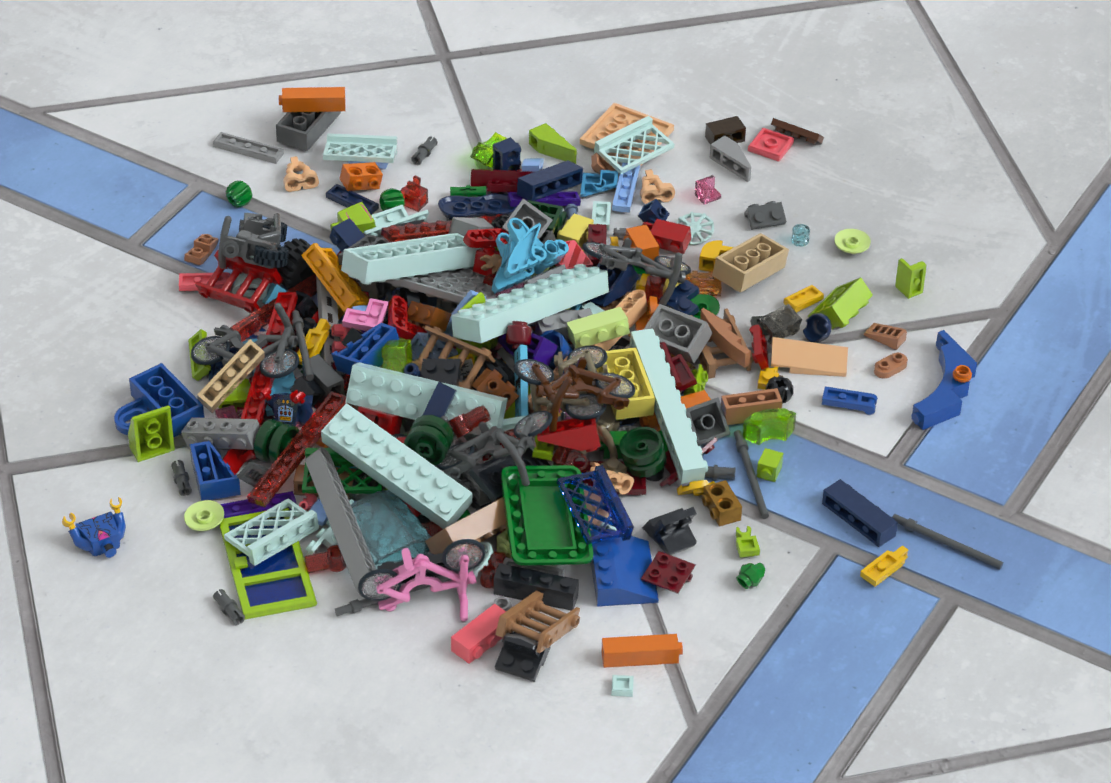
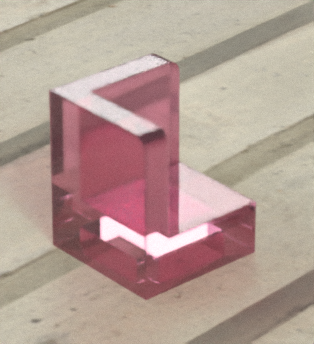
(706, 191)

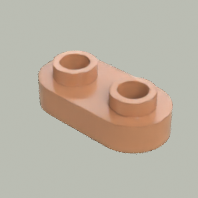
(890, 365)

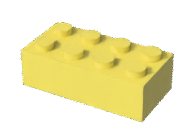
(629, 365)

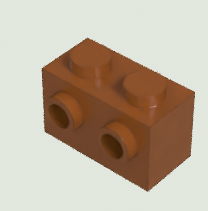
(428, 316)
(491, 383)

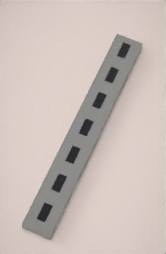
(327, 310)

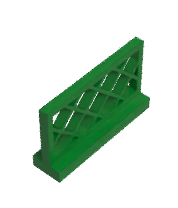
(338, 460)

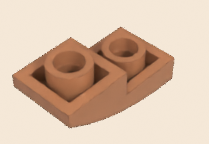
(202, 249)

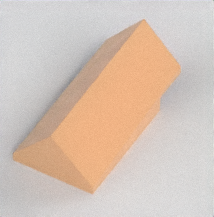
(809, 357)

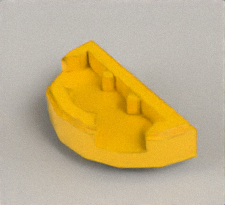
(694, 487)

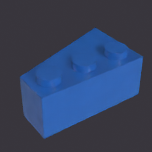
(365, 350)

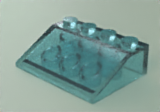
(389, 527)

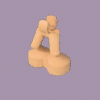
(294, 181)
(659, 191)
(621, 481)

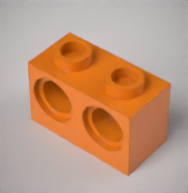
(361, 176)

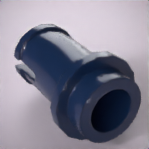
(412, 369)

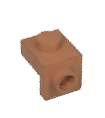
(599, 164)

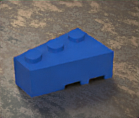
(212, 473)

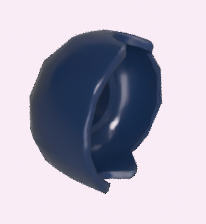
(817, 328)

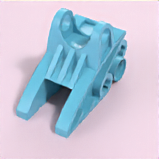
(524, 253)

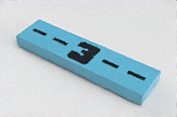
(521, 402)

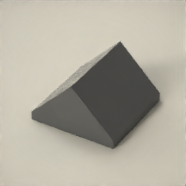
(708, 421)

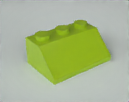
(844, 302)

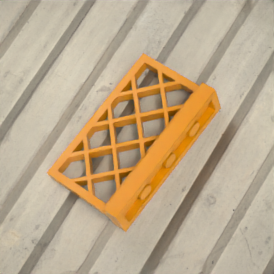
(338, 283)

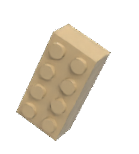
(750, 262)

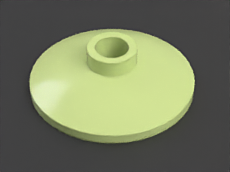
(852, 241)
(204, 515)

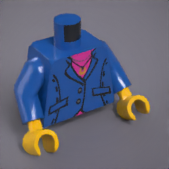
(99, 533)

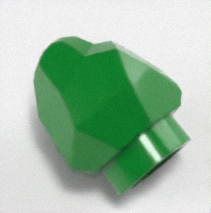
(750, 574)

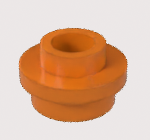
(962, 373)

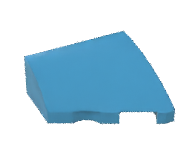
(597, 183)

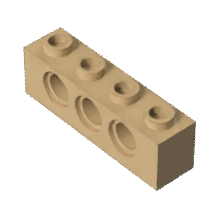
(231, 376)

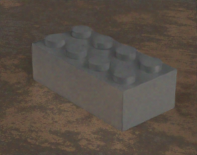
(303, 128)

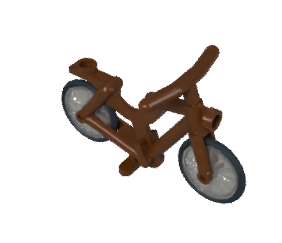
(607, 387)

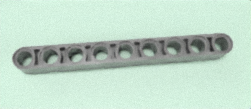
(340, 515)

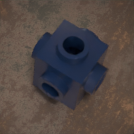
(653, 211)

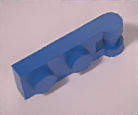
(850, 399)

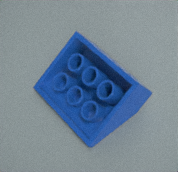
(619, 569)

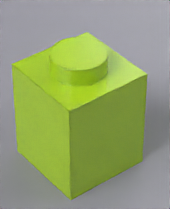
(769, 465)

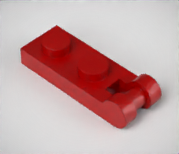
(759, 347)

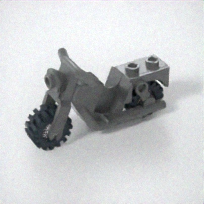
(256, 239)

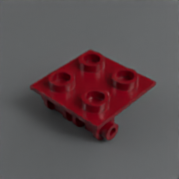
(668, 572)

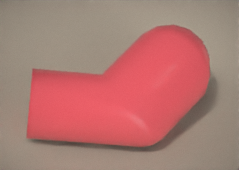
(308, 502)

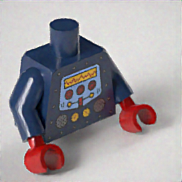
(288, 408)

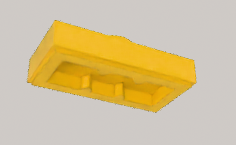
(804, 298)

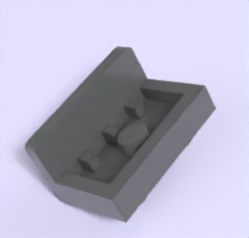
(765, 215)

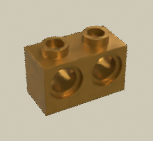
(722, 503)

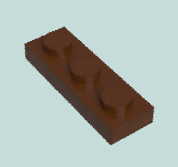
(796, 131)

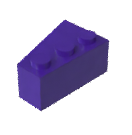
(539, 349)

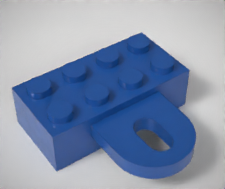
(155, 390)

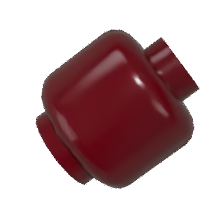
(518, 334)

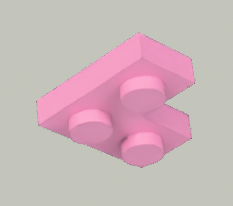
(366, 319)

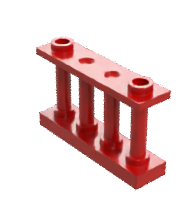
(238, 265)

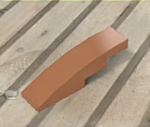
(725, 339)

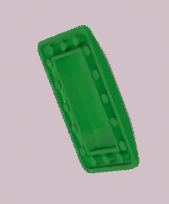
(539, 519)

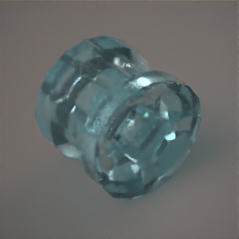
(800, 235)

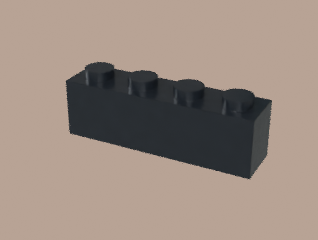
(522, 582)

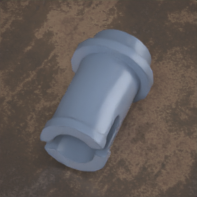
(570, 209)

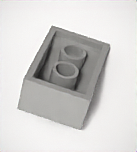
(680, 332)

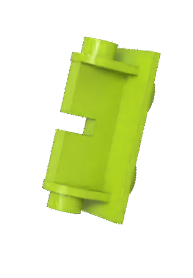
(701, 378)

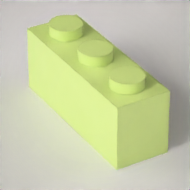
(598, 327)

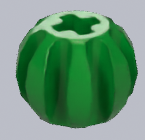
(239, 193)
(391, 198)

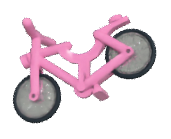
(460, 556)

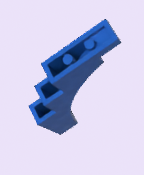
(946, 399)

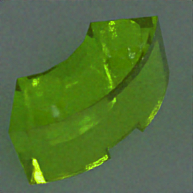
(484, 151)
(397, 354)
(769, 425)

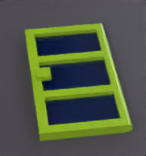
(274, 584)

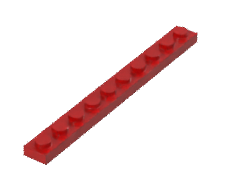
(253, 406)

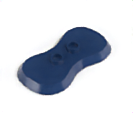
(484, 205)

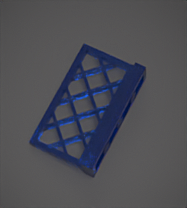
(609, 497)

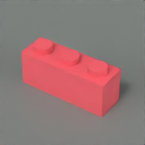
(477, 635)

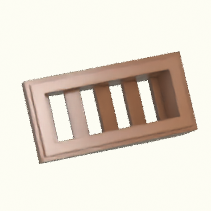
(889, 335)

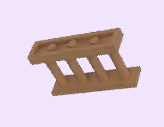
(438, 334)
(711, 364)
(530, 608)

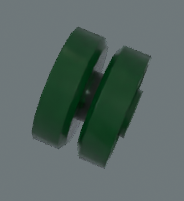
(430, 438)
(273, 439)
(643, 451)

